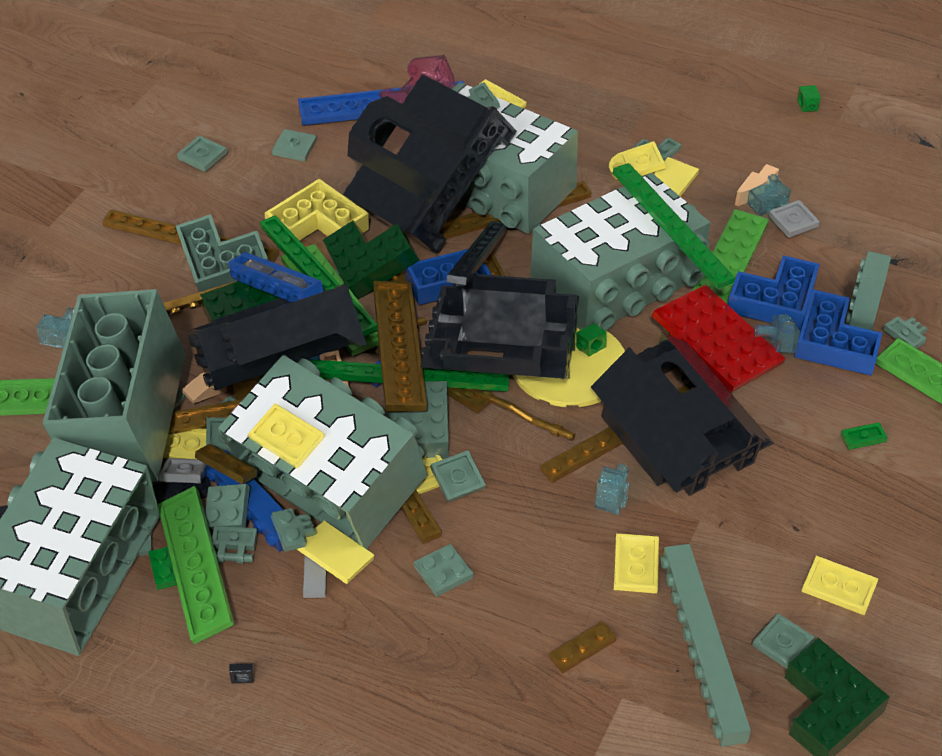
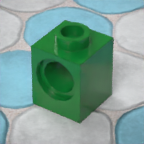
(808, 98)
(591, 339)

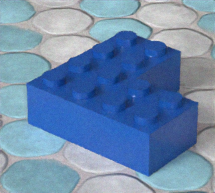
(431, 274)
(787, 294)
(833, 343)

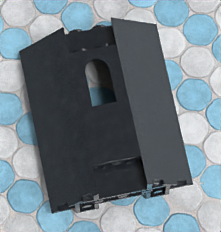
(506, 316)
(674, 433)

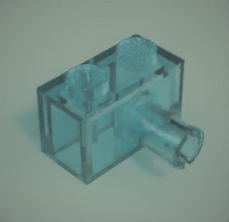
(768, 196)
(54, 329)
(782, 333)
(612, 489)

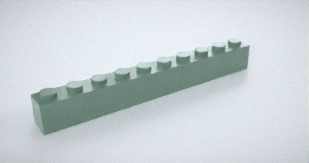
(705, 646)

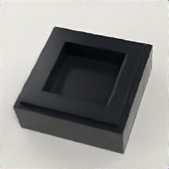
(241, 673)

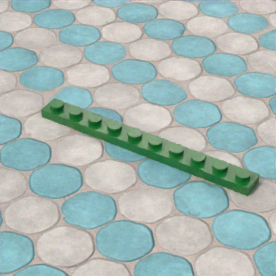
(674, 226)
(309, 265)
(372, 373)

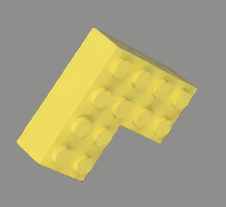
(318, 208)

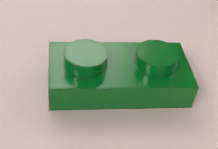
(864, 436)
(162, 568)

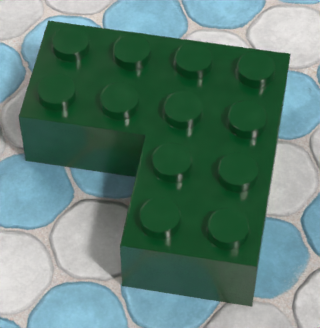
(365, 261)
(232, 299)
(841, 698)

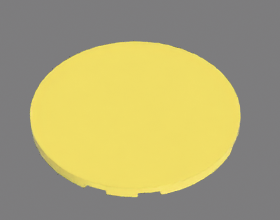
(583, 374)

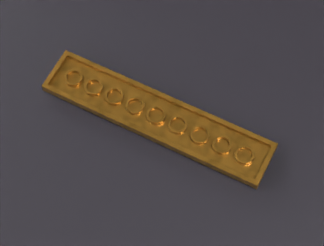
(399, 347)

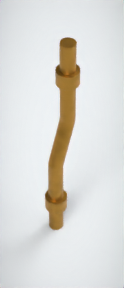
(555, 429)

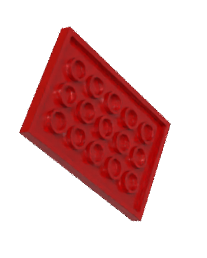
(719, 337)

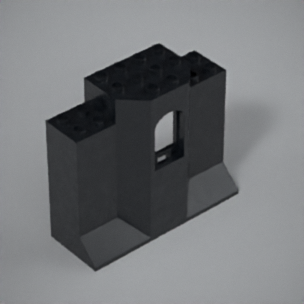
(434, 165)
(257, 337)

